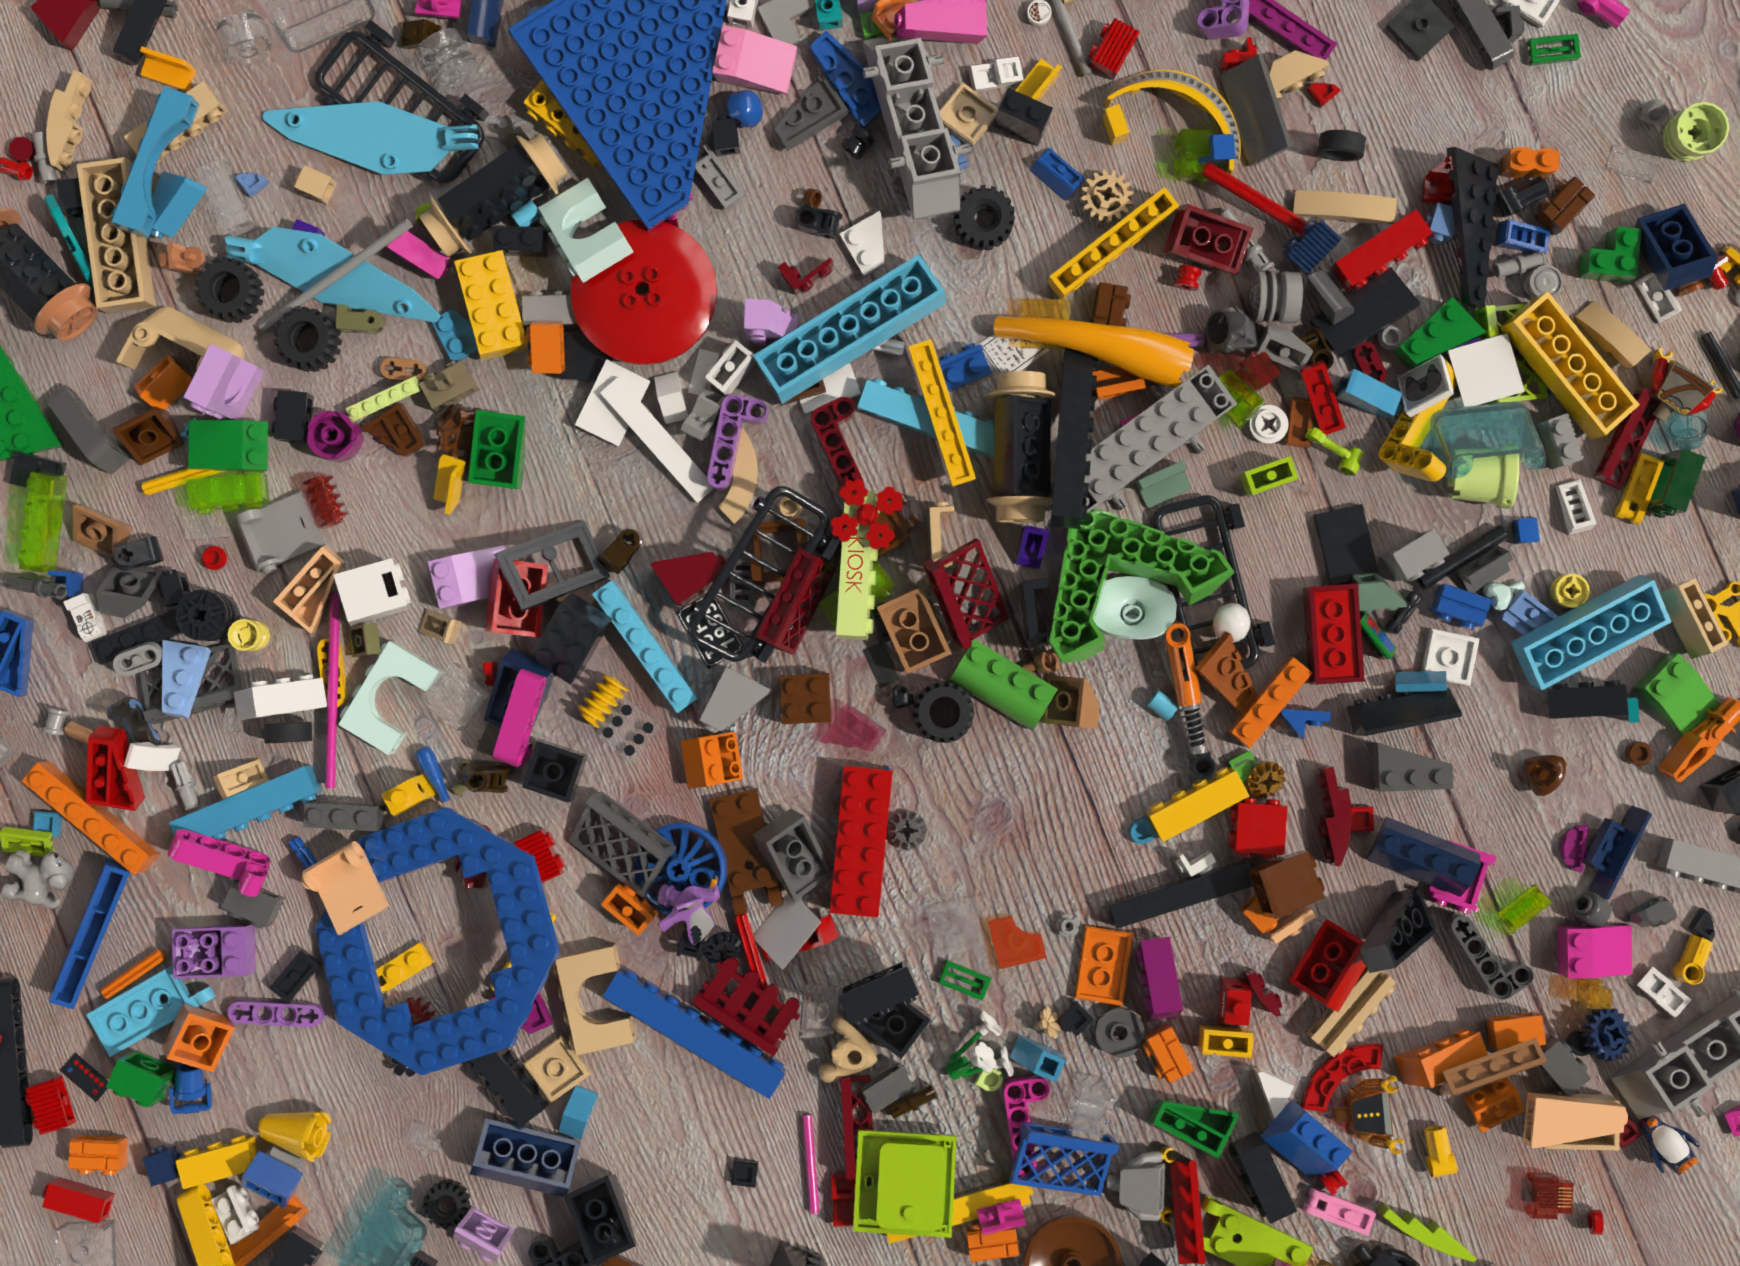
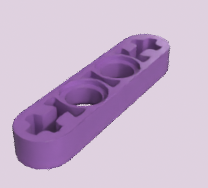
(276, 1017)

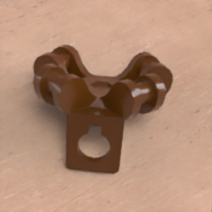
(459, 430)

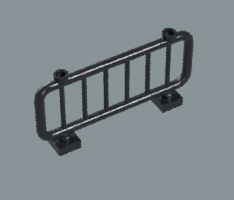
(373, 43)
(1232, 518)
(821, 541)

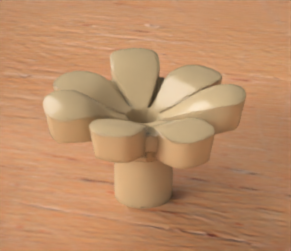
(1047, 1023)

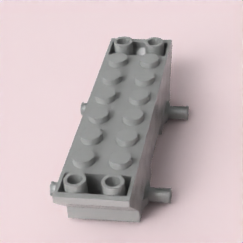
(914, 124)
(1154, 434)
(1683, 1065)

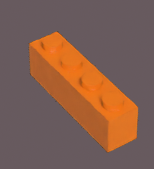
(1269, 702)

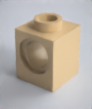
(315, 184)

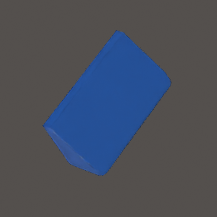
(1057, 174)

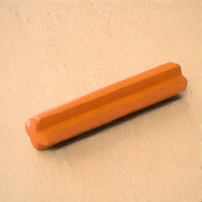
(133, 973)

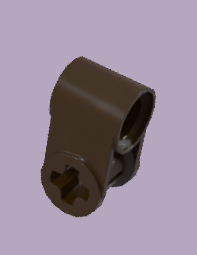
(1318, 346)
(618, 553)
(491, 777)

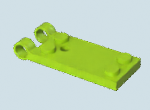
(1258, 1241)

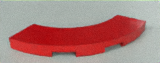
(1335, 1069)

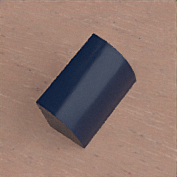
(484, 21)

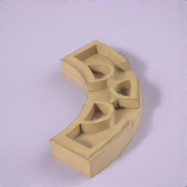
(744, 479)

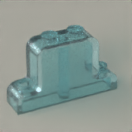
(388, 1230)

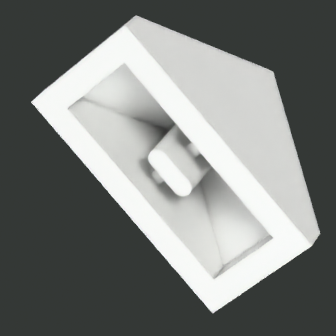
(671, 398)
(1274, 1090)

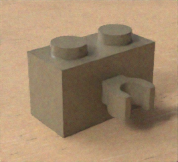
(449, 385)

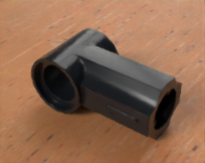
(1517, 198)

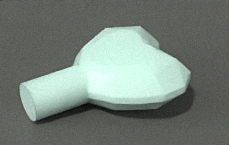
(1502, 595)

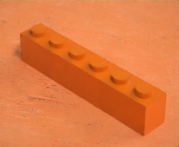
(91, 819)

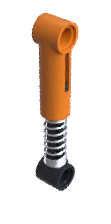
(1189, 697)

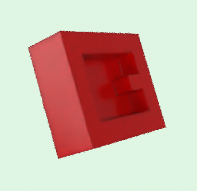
(1235, 56)

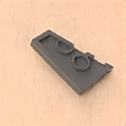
(815, 112)

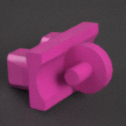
(439, 8)
(1001, 1217)

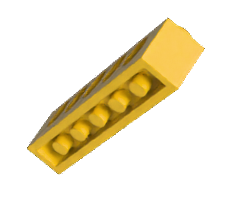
(1113, 243)

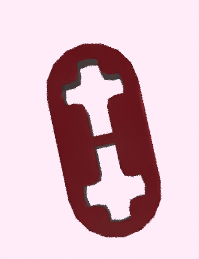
(1373, 358)

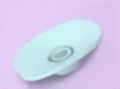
(1135, 608)

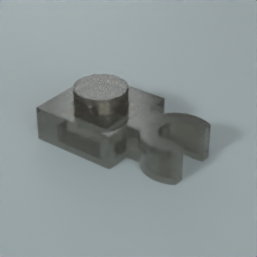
(510, 134)

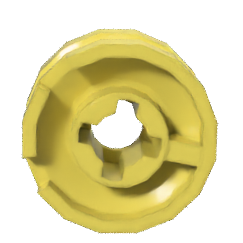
(1562, 598)

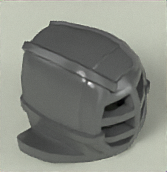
(1233, 337)

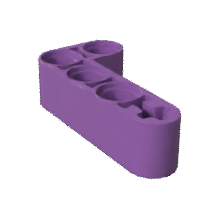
(1222, 19)
(731, 443)

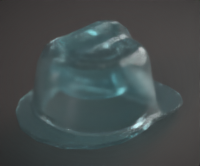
(1688, 430)

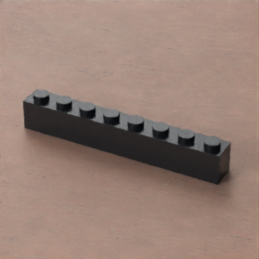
(1073, 440)

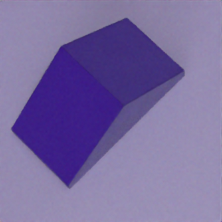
(1032, 546)

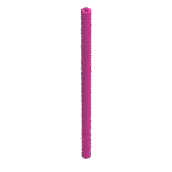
(332, 690)

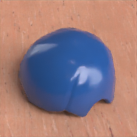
(745, 107)

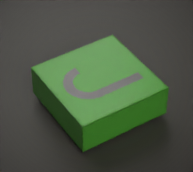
(869, 27)
(1243, 764)

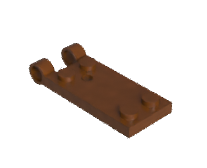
(736, 820)

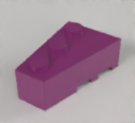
(1159, 979)

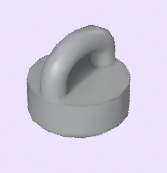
(1654, 111)

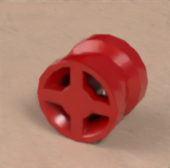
(1188, 277)
(1332, 1181)

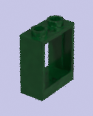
(1675, 483)

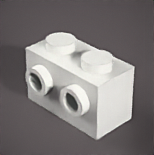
(731, 368)

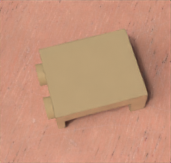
(934, 514)

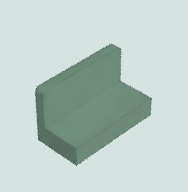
(1163, 484)

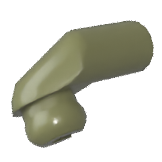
(460, 787)

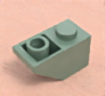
(1376, 593)

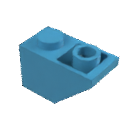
(1038, 1058)

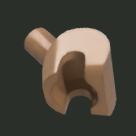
(1043, 662)

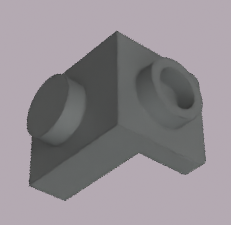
(1512, 21)

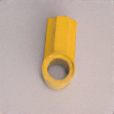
(1695, 957)
(1440, 1158)

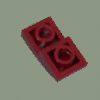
(1266, 997)

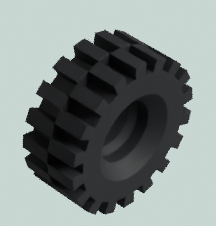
(988, 200)

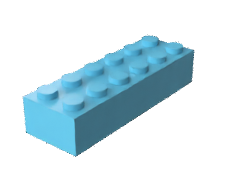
(1591, 632)

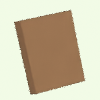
(98, 530)

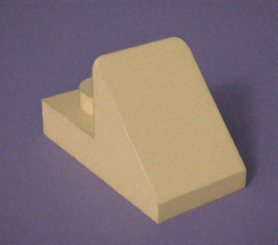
(240, 778)

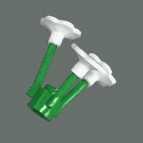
(984, 1055)

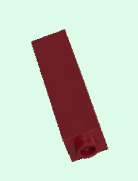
(67, 18)

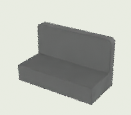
(1485, 569)
(886, 1088)

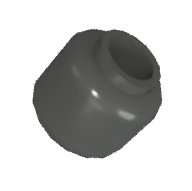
(1592, 909)

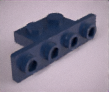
(1613, 849)

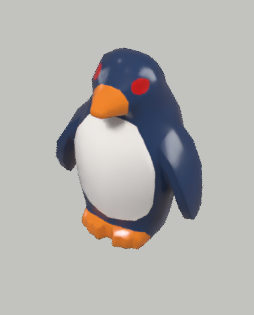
(1669, 1145)

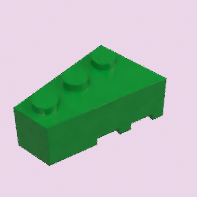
(1438, 333)
(1196, 1125)

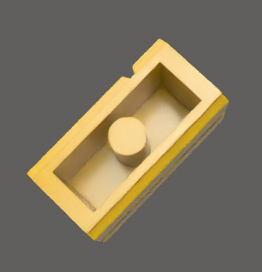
(1225, 1041)

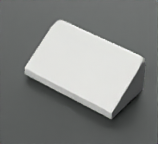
(1661, 303)

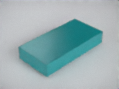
(1633, 710)

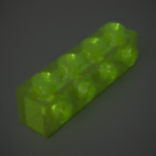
(42, 521)

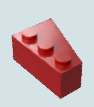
(107, 778)

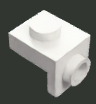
(1198, 865)

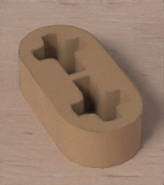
(404, 364)

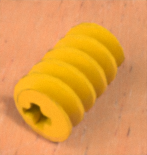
(602, 699)

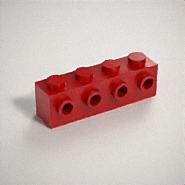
(1381, 251)

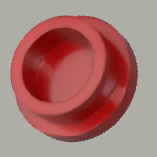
(214, 558)

